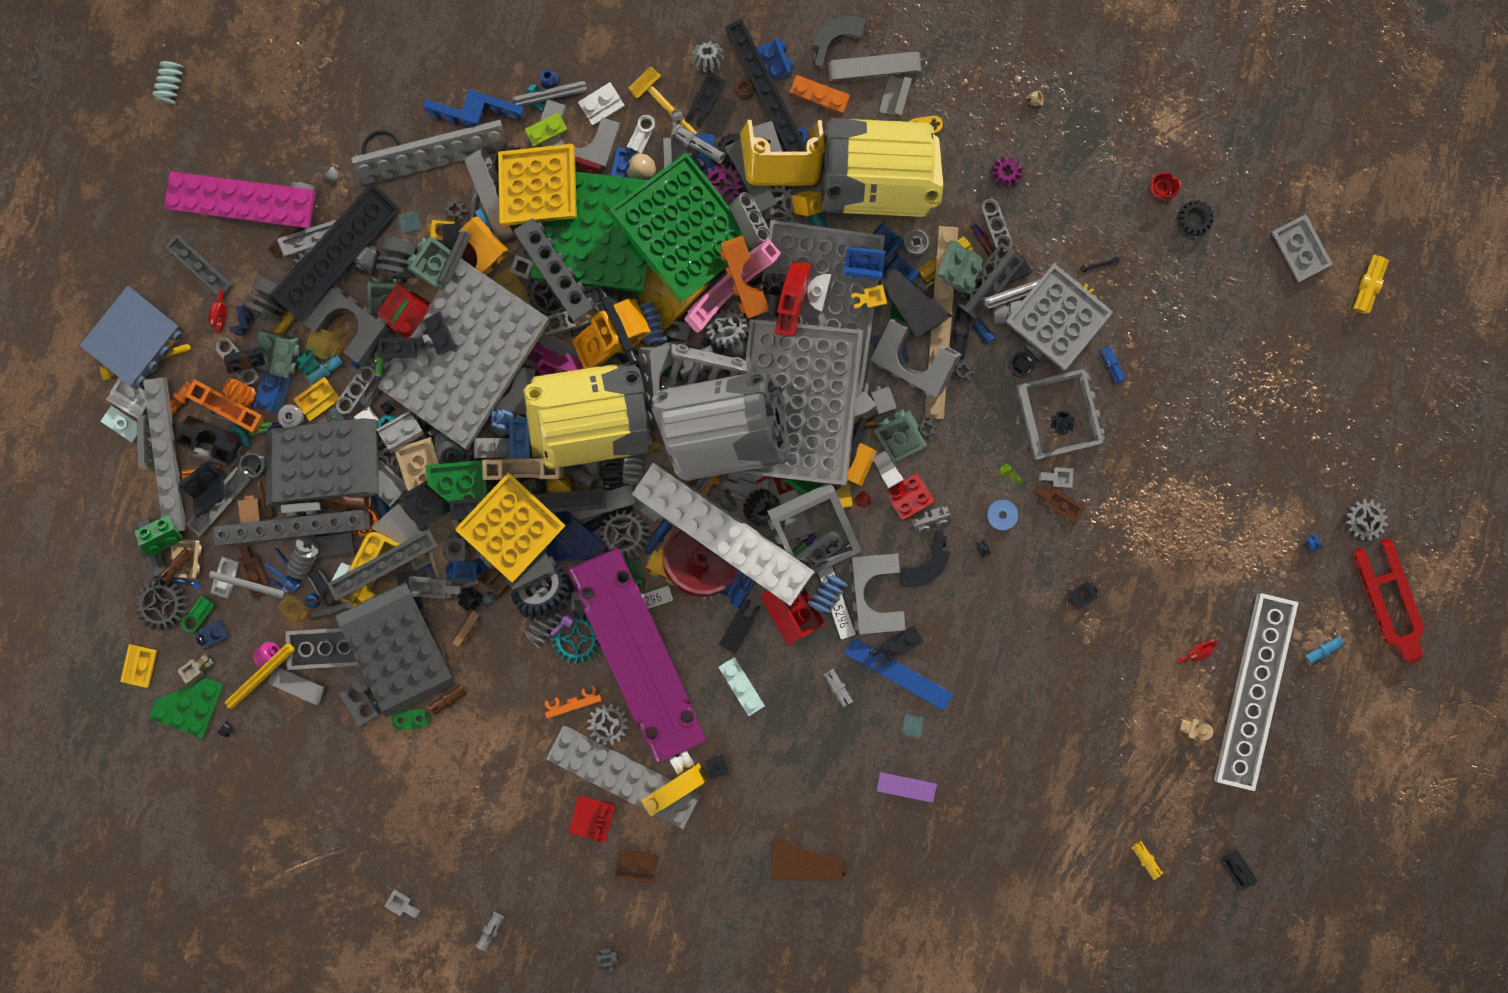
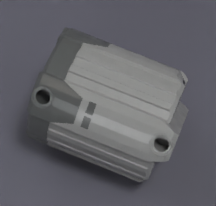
(723, 425)

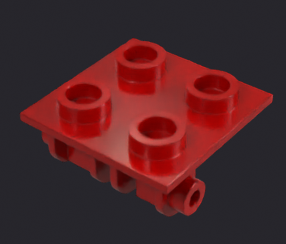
(909, 496)
(591, 819)

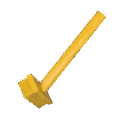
(645, 83)

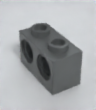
(355, 706)

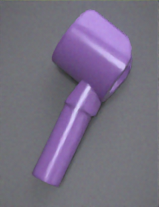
(566, 620)

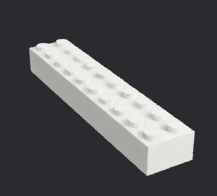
(723, 533)
(1256, 691)

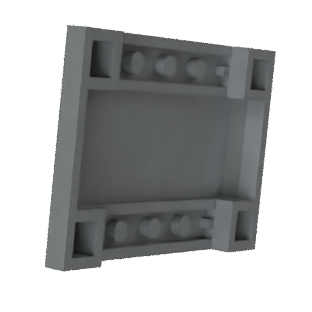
(322, 461)
(395, 649)

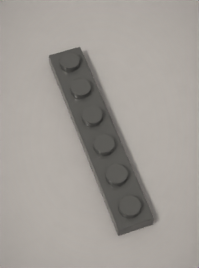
(382, 565)

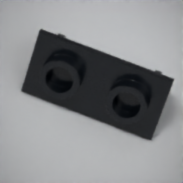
(252, 359)

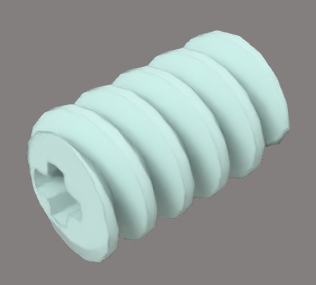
(167, 81)

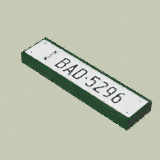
(840, 612)

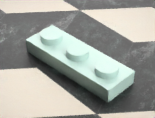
(741, 686)

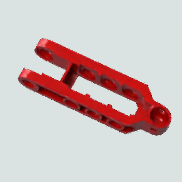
(1407, 645)

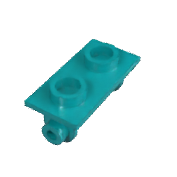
(308, 362)

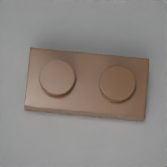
(471, 621)

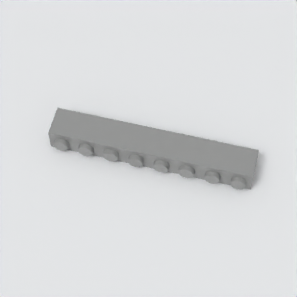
(164, 451)

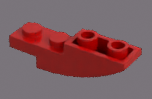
(791, 298)

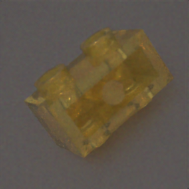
(323, 343)

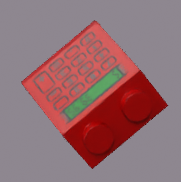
(403, 310)

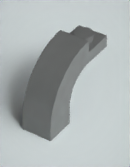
(841, 27)

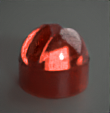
(862, 499)

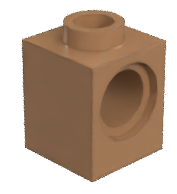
(250, 509)

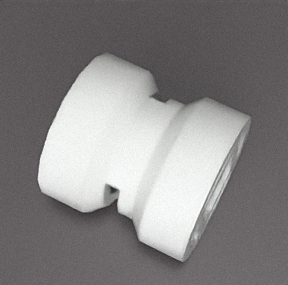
(682, 761)

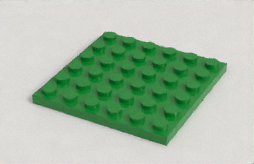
(678, 226)
(593, 241)

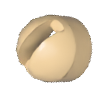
(1036, 98)

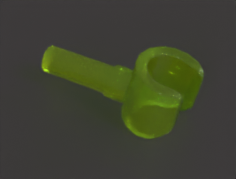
(1007, 469)

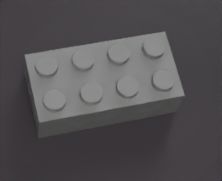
(319, 649)

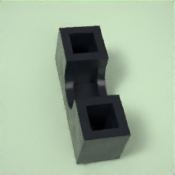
(195, 431)

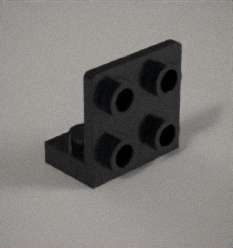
(205, 488)

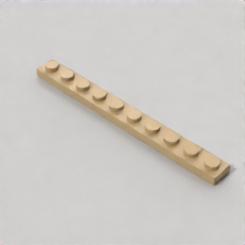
(941, 334)

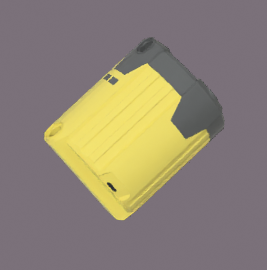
(881, 168)
(587, 415)

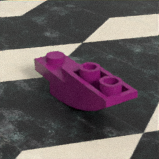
(551, 363)

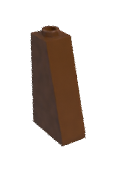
(802, 864)

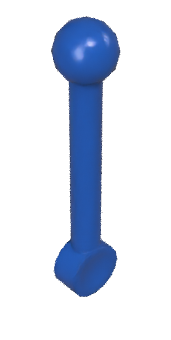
(196, 585)

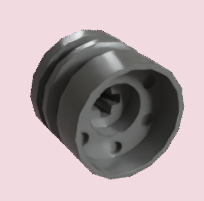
(398, 254)
(264, 303)

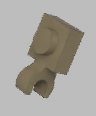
(193, 670)

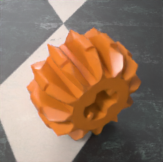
(238, 392)

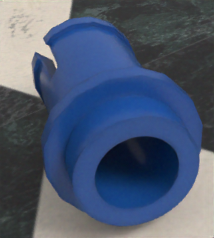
(984, 332)

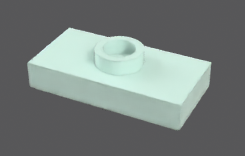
(120, 423)

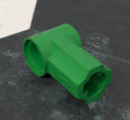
(199, 613)

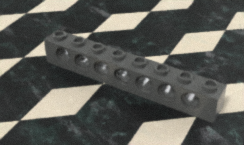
(291, 528)

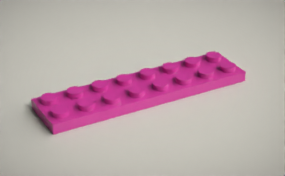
(240, 200)

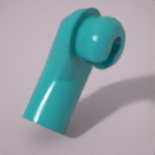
(540, 105)
(237, 429)

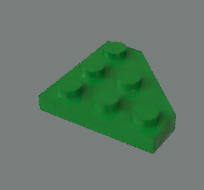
(457, 480)
(189, 707)

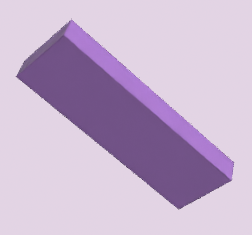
(906, 787)

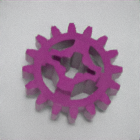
(722, 176)

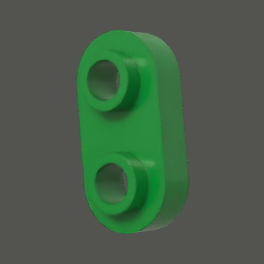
(410, 719)

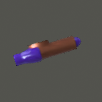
(983, 238)

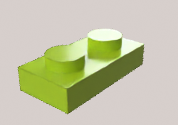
(546, 129)

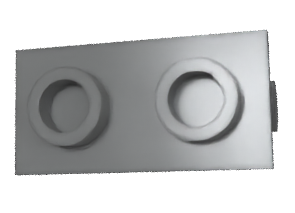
(923, 523)

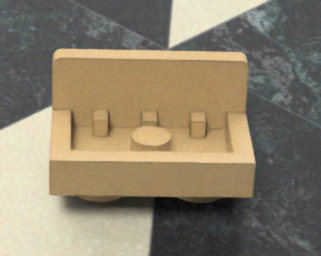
(191, 568)

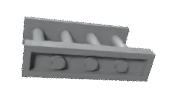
(682, 352)

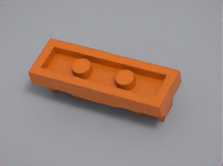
(572, 703)

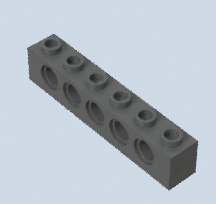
(578, 312)

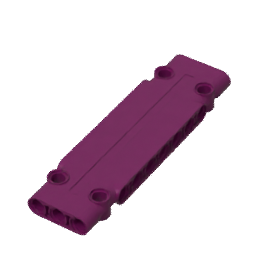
(636, 655)

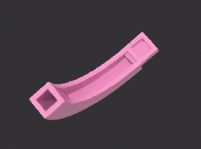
(722, 290)

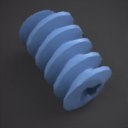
(651, 319)
(827, 594)

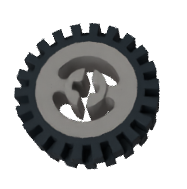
(545, 599)

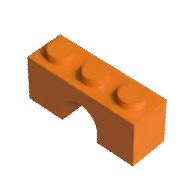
(811, 91)

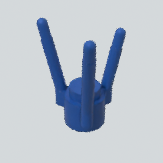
(290, 584)

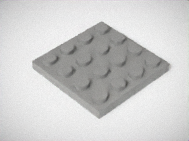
(1059, 317)

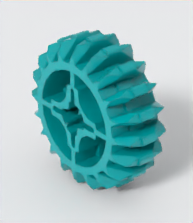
(577, 655)

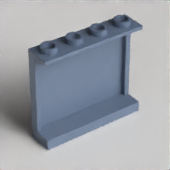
(132, 338)

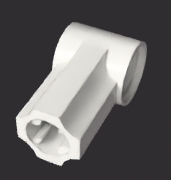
(641, 136)

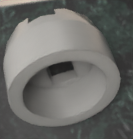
(331, 176)

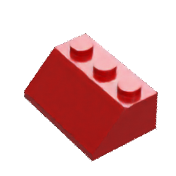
(793, 620)

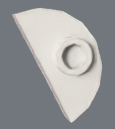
(817, 291)

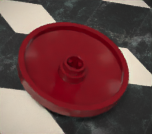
(695, 567)

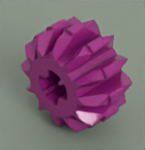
(1012, 169)

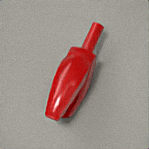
(217, 313)
(1200, 651)

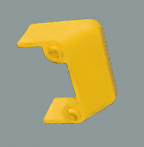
(782, 168)
(372, 546)

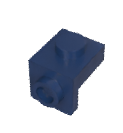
(244, 317)
(211, 635)

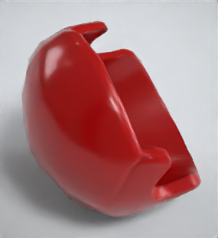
(1165, 186)

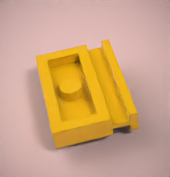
(317, 399)
(138, 666)

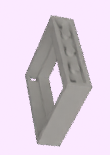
(1089, 398)
(807, 501)

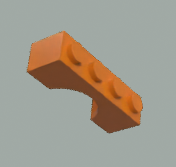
(752, 298)
(225, 406)

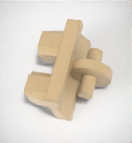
(1197, 729)

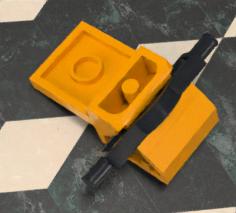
(611, 332)
(860, 457)

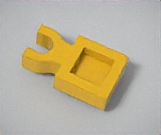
(873, 297)

